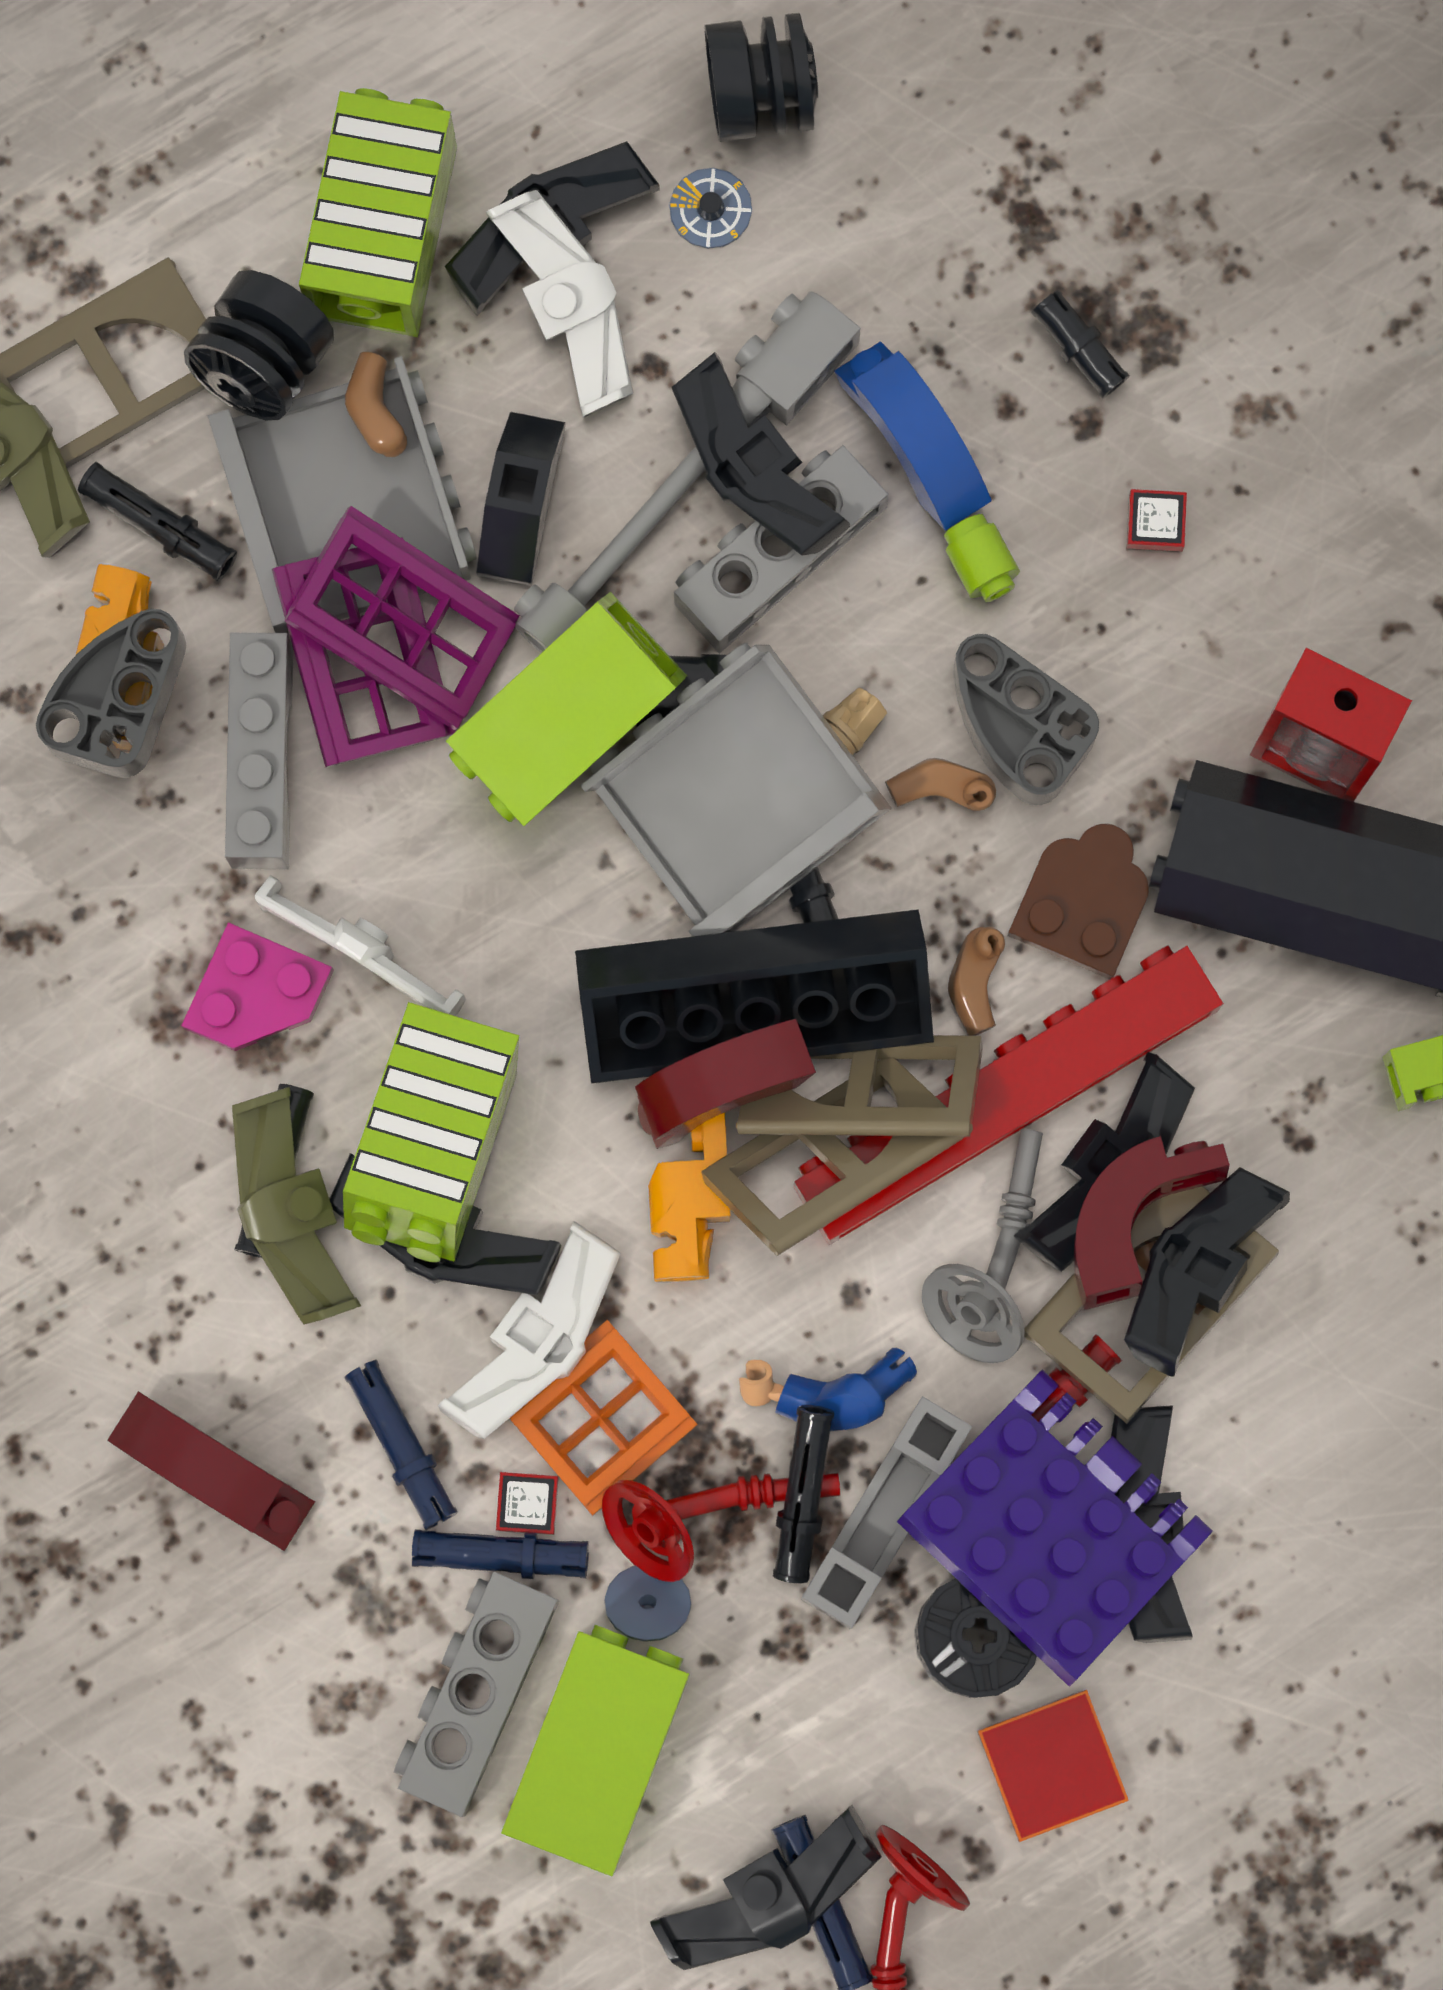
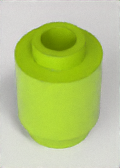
(981, 558)

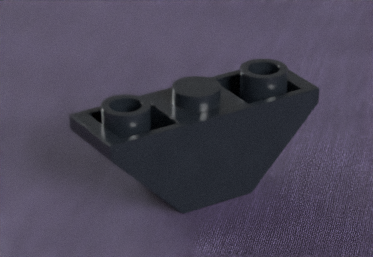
(519, 498)

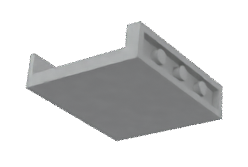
(313, 463)
(737, 791)

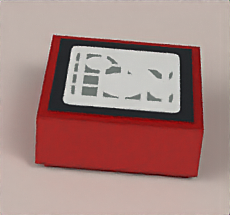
(1156, 520)
(527, 1503)

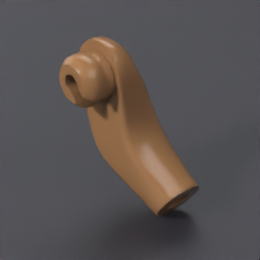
(367, 406)
(943, 779)
(970, 978)

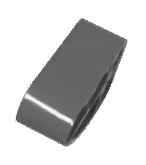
(95, 690)
(1018, 737)

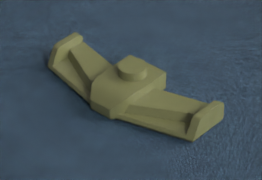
(38, 474)
(285, 1209)

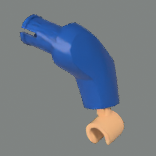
(853, 1397)

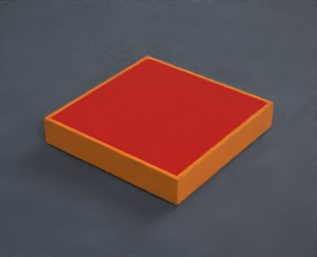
(1052, 1765)

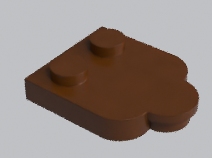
(1084, 900)

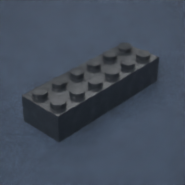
(842, 979)

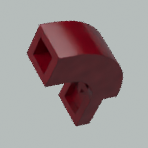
(721, 1080)
(1134, 1180)
(210, 1471)

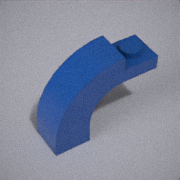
(918, 433)

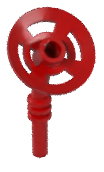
(662, 1519)
(914, 1877)

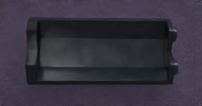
(1306, 873)

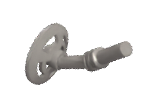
(985, 1298)

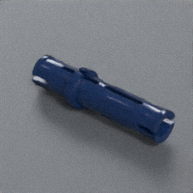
(401, 1445)
(497, 1553)
(833, 1927)

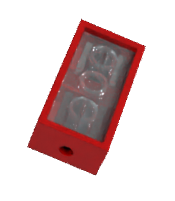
(1330, 726)

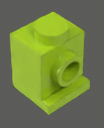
(1416, 1070)

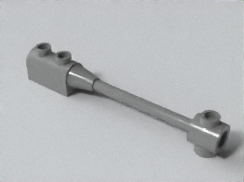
(775, 379)

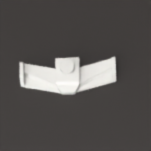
(569, 298)
(360, 942)
(538, 1338)

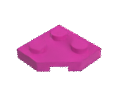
(254, 990)

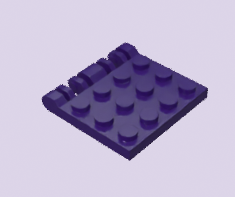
(1048, 1535)

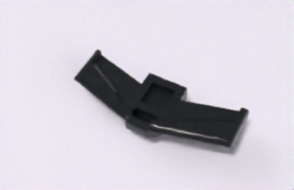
(573, 194)
(752, 462)
(1151, 1112)
(482, 1257)
(1197, 1265)
(1147, 1440)
(771, 1900)

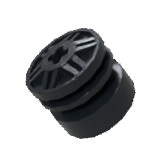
(760, 77)
(259, 345)
(952, 1660)

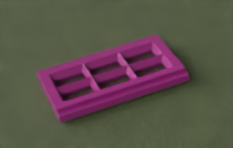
(376, 660)
(318, 677)

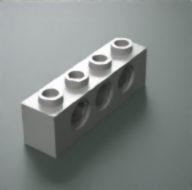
(726, 615)
(455, 1784)

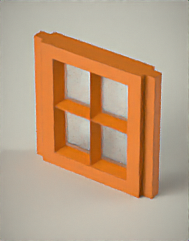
(603, 1419)

